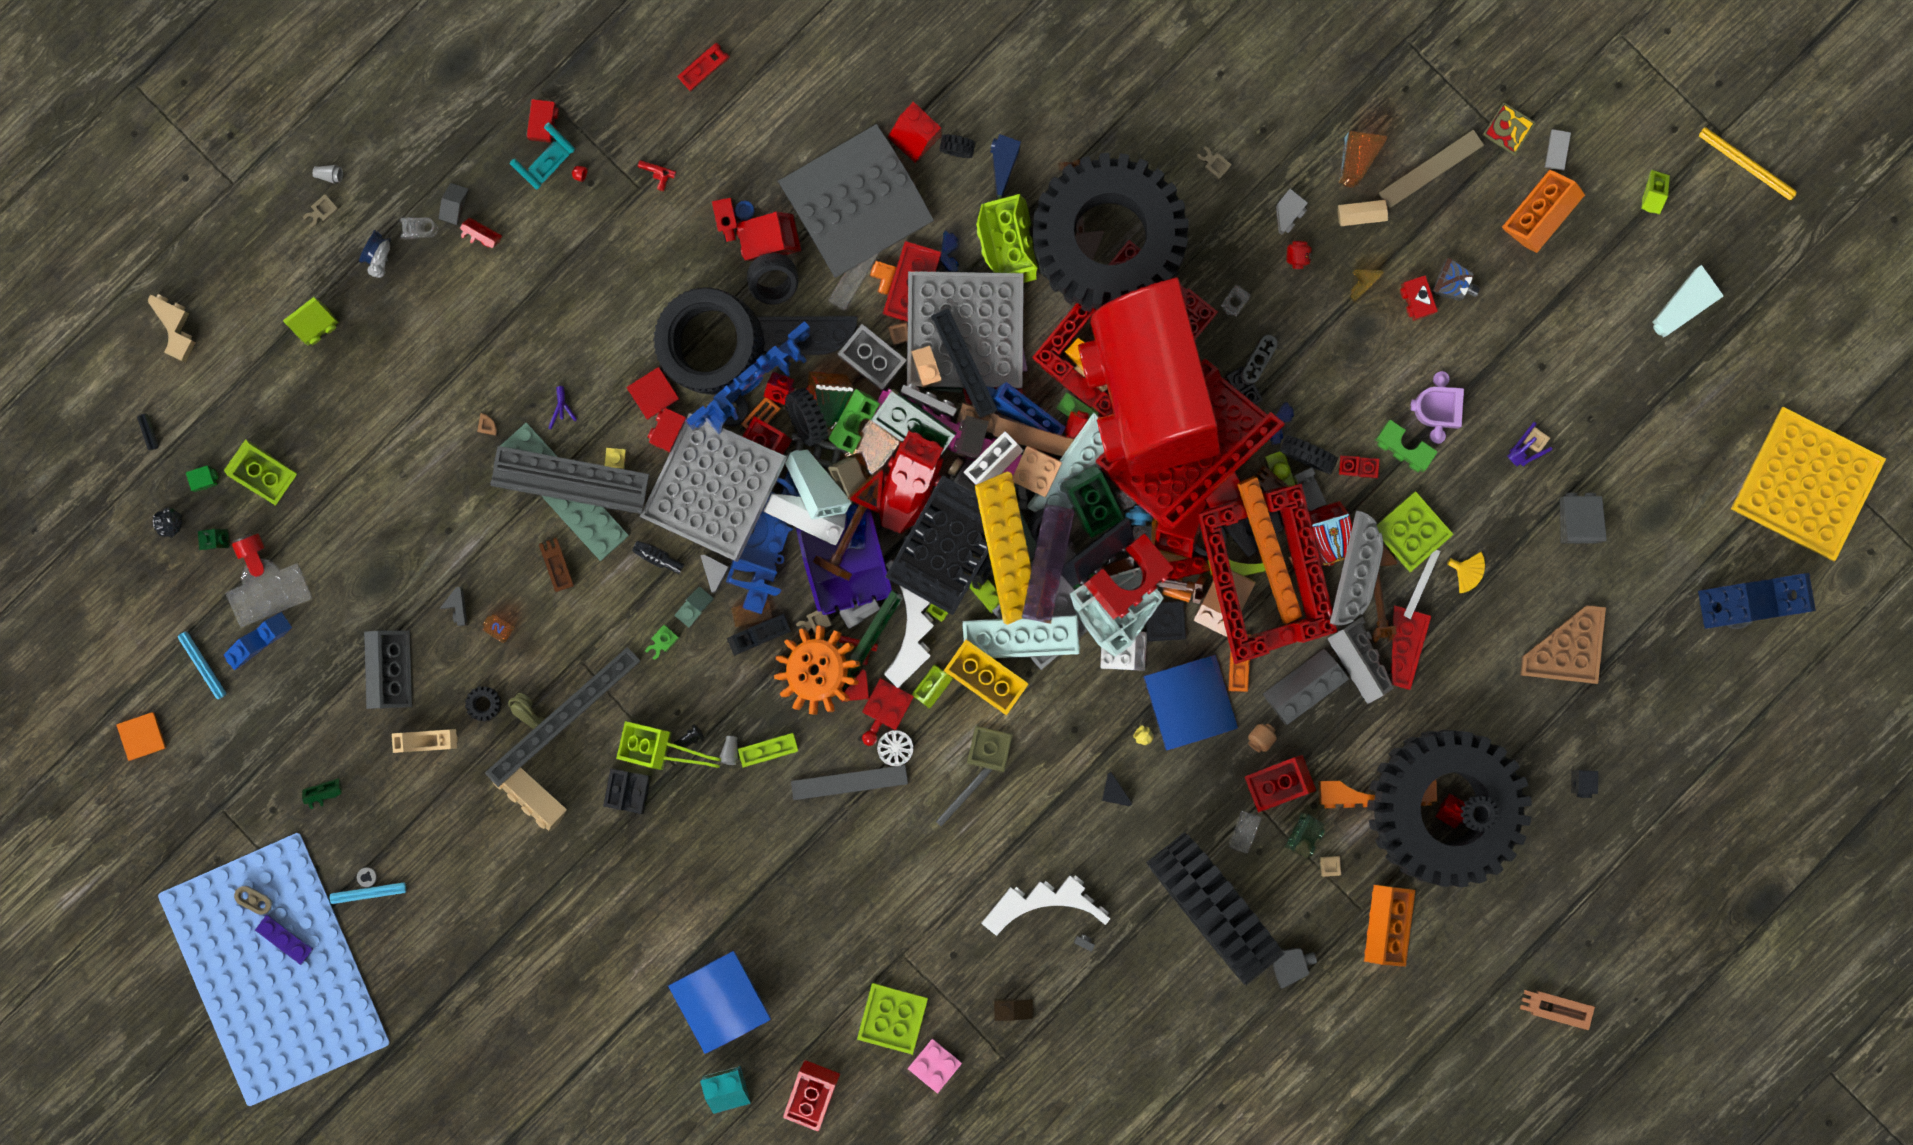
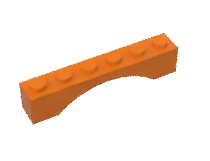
(1338, 793)

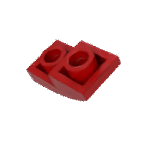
(1359, 467)

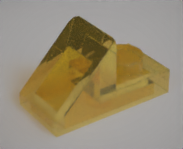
(1368, 278)

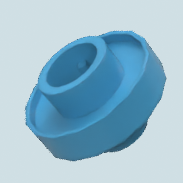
(1138, 516)

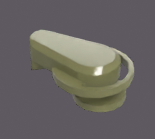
(522, 709)

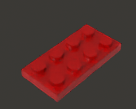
(912, 259)

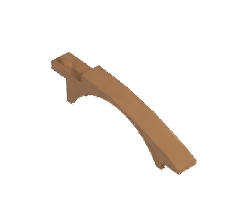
(1020, 432)

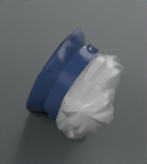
(376, 254)

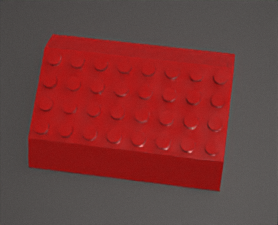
(1179, 490)

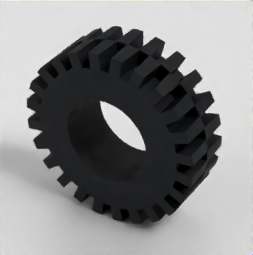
(1104, 183)
(1400, 798)
(1215, 908)

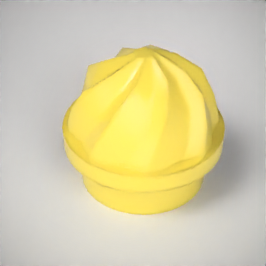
(1143, 735)

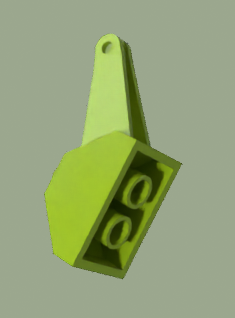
(650, 746)

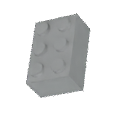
(872, 358)

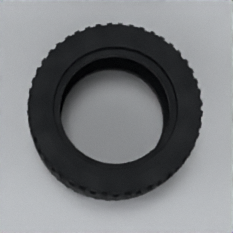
(676, 317)

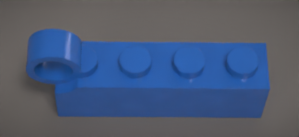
(1020, 408)

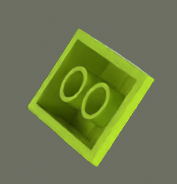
(311, 321)
(260, 472)

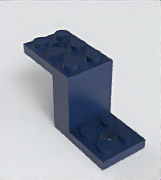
(1756, 600)

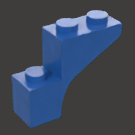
(257, 640)

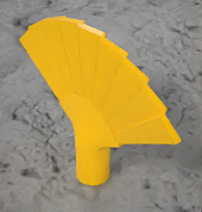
(1469, 571)

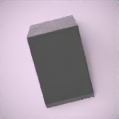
(453, 203)

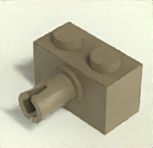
(847, 475)

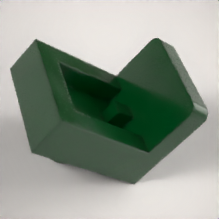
(213, 539)

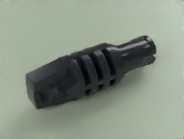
(657, 557)

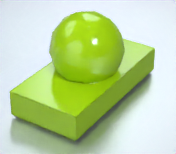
(1279, 466)

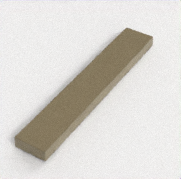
(1431, 169)

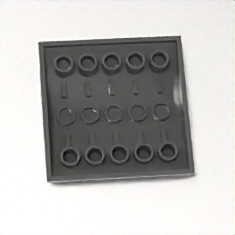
(856, 200)

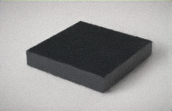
(1167, 622)

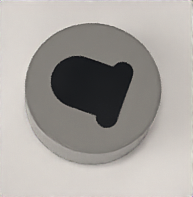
(367, 877)

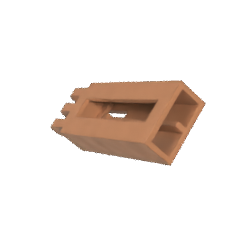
(1562, 1011)

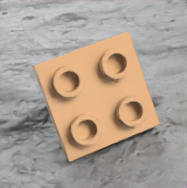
(1036, 471)

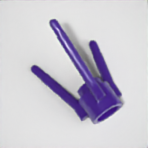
(1518, 455)

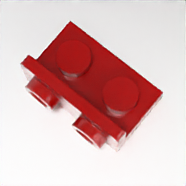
(920, 450)

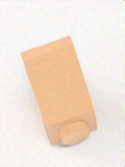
(926, 367)

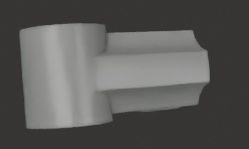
(856, 614)

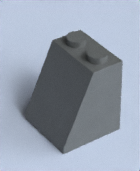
(1582, 519)

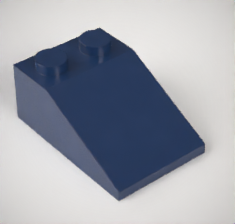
(1004, 157)

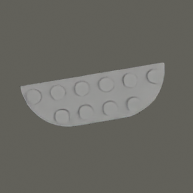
(1359, 570)

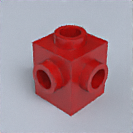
(778, 387)
(1451, 811)

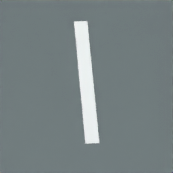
(1421, 584)

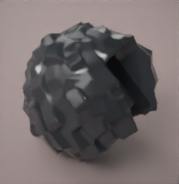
(167, 522)

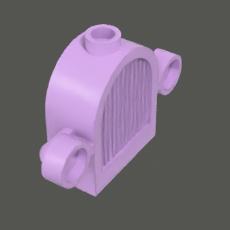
(1439, 407)

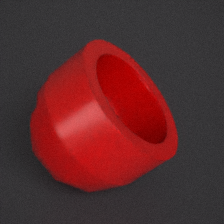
(579, 173)

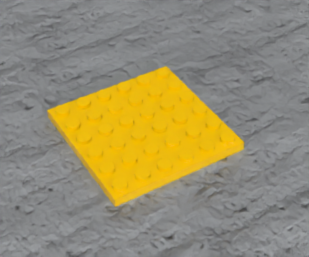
(1808, 484)

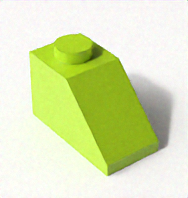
(1655, 192)

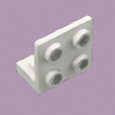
(1130, 659)

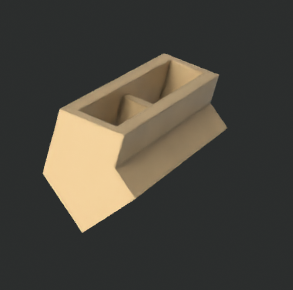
(1362, 213)

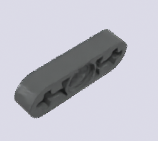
(1265, 355)

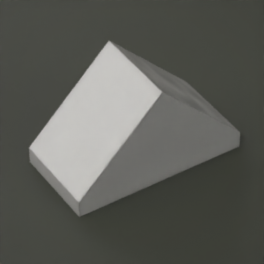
(715, 572)

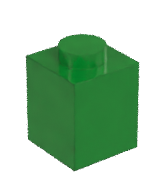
(202, 478)

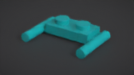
(547, 161)

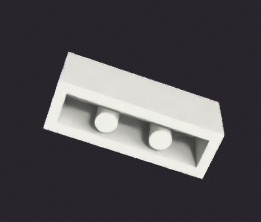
(994, 459)

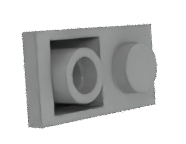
(1288, 209)

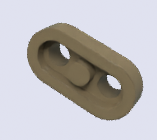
(253, 900)

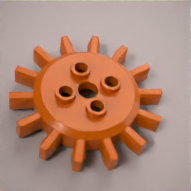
(832, 673)

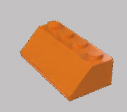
(1543, 210)
(1389, 925)

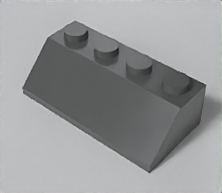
(388, 669)
(1305, 686)

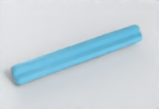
(202, 665)
(367, 893)

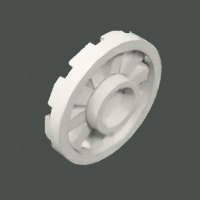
(895, 748)

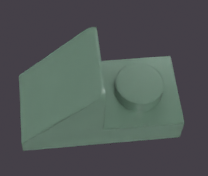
(694, 606)

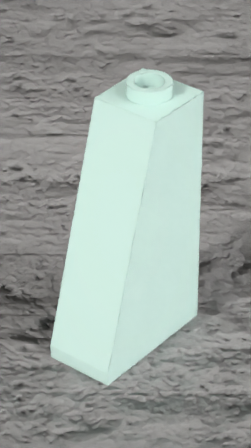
(1690, 299)
(816, 487)

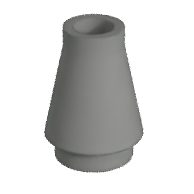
(328, 173)
(730, 751)

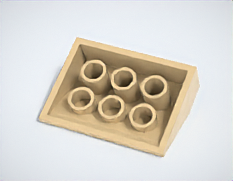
(534, 799)

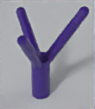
(560, 406)

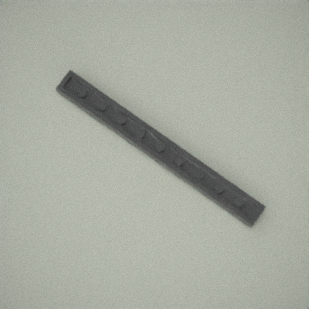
(562, 717)

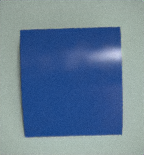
(1190, 702)
(719, 1002)

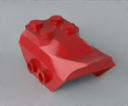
(906, 491)

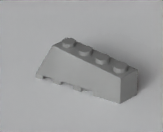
(1361, 660)

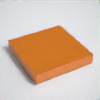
(141, 736)

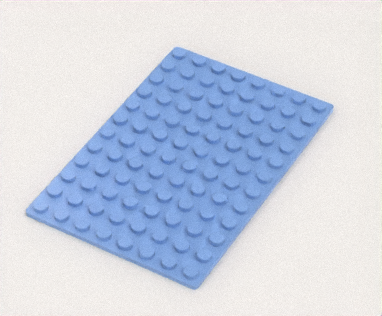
(269, 1012)

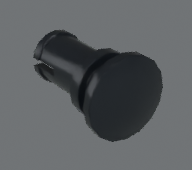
(691, 737)

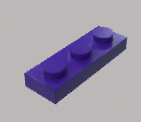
(284, 939)

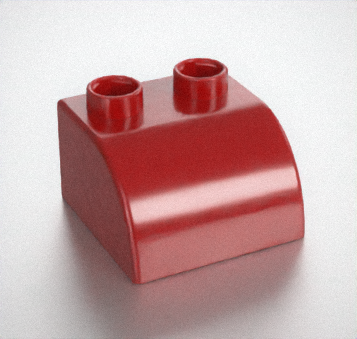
(1153, 381)

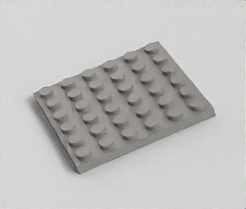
(987, 315)
(713, 488)

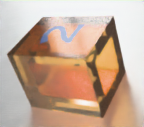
(497, 628)

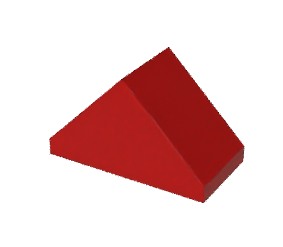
(859, 691)

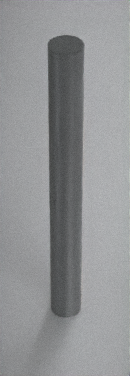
(963, 796)

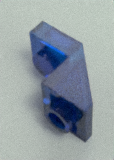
(949, 245)
(1285, 414)
(859, 538)

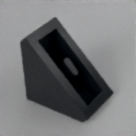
(1113, 792)

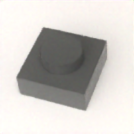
(1085, 942)

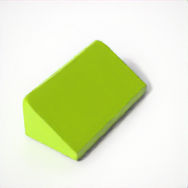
(932, 686)

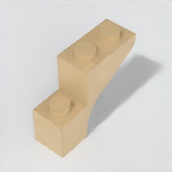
(173, 318)

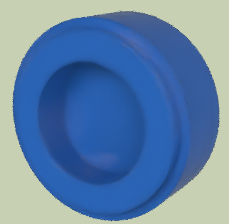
(744, 210)

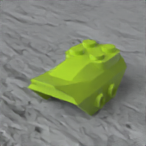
(1006, 237)

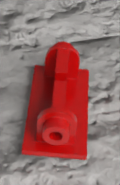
(1188, 567)

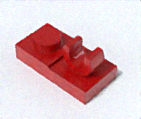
(480, 232)

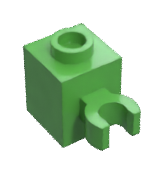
(663, 639)

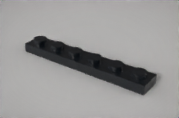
(964, 363)

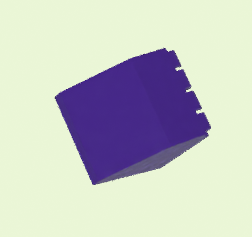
(865, 565)

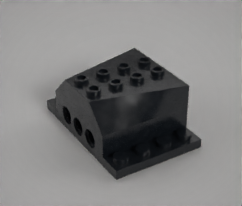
(943, 548)

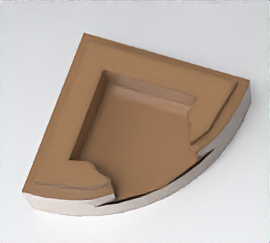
(487, 425)

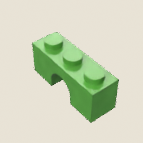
(846, 430)
(1390, 439)

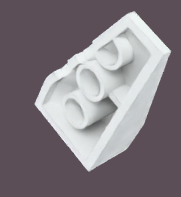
(793, 511)

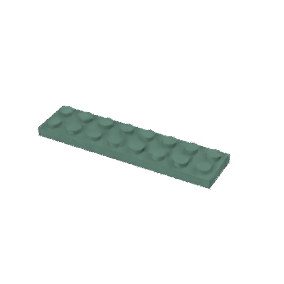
(589, 522)

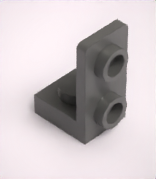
(1311, 489)

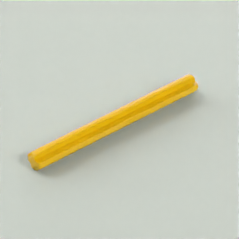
(1747, 163)

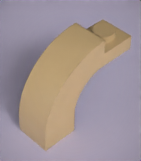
(424, 741)

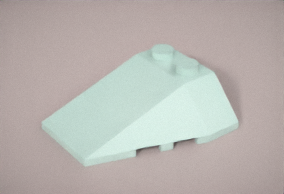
(1121, 632)

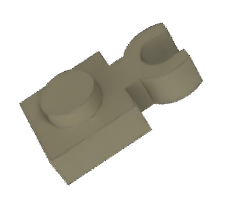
(1216, 164)
(323, 209)
(816, 619)

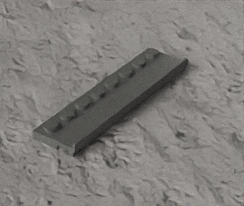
(569, 480)

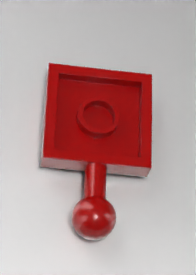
(887, 707)

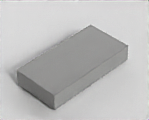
(1557, 150)

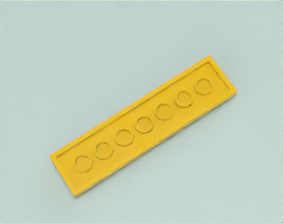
(1005, 543)

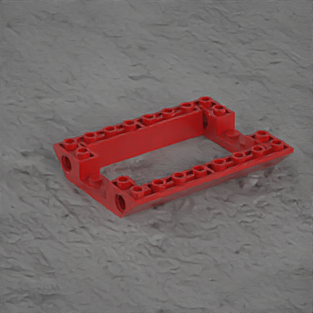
(1048, 354)
(1306, 563)

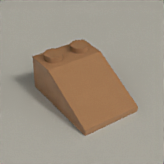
(1209, 611)

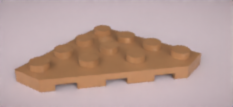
(1570, 650)

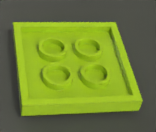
(1413, 531)
(892, 1018)

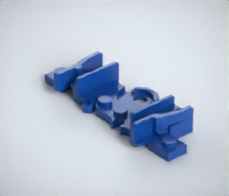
(721, 407)
(761, 553)

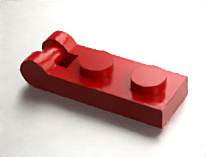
(702, 67)

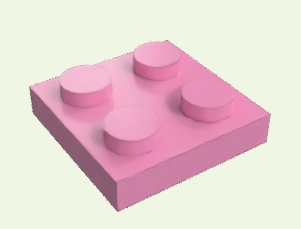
(934, 1065)

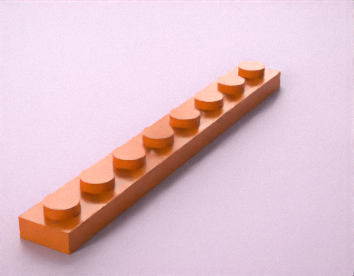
(1269, 550)

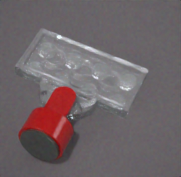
(264, 586)

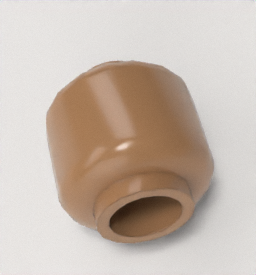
(1262, 737)

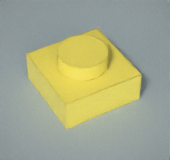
(615, 458)

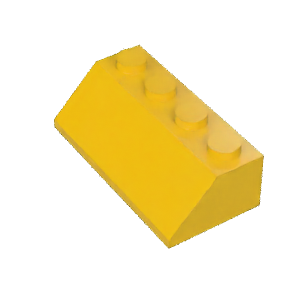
(986, 677)

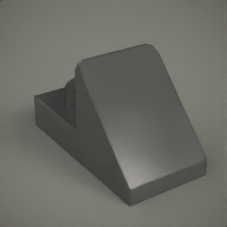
(457, 601)

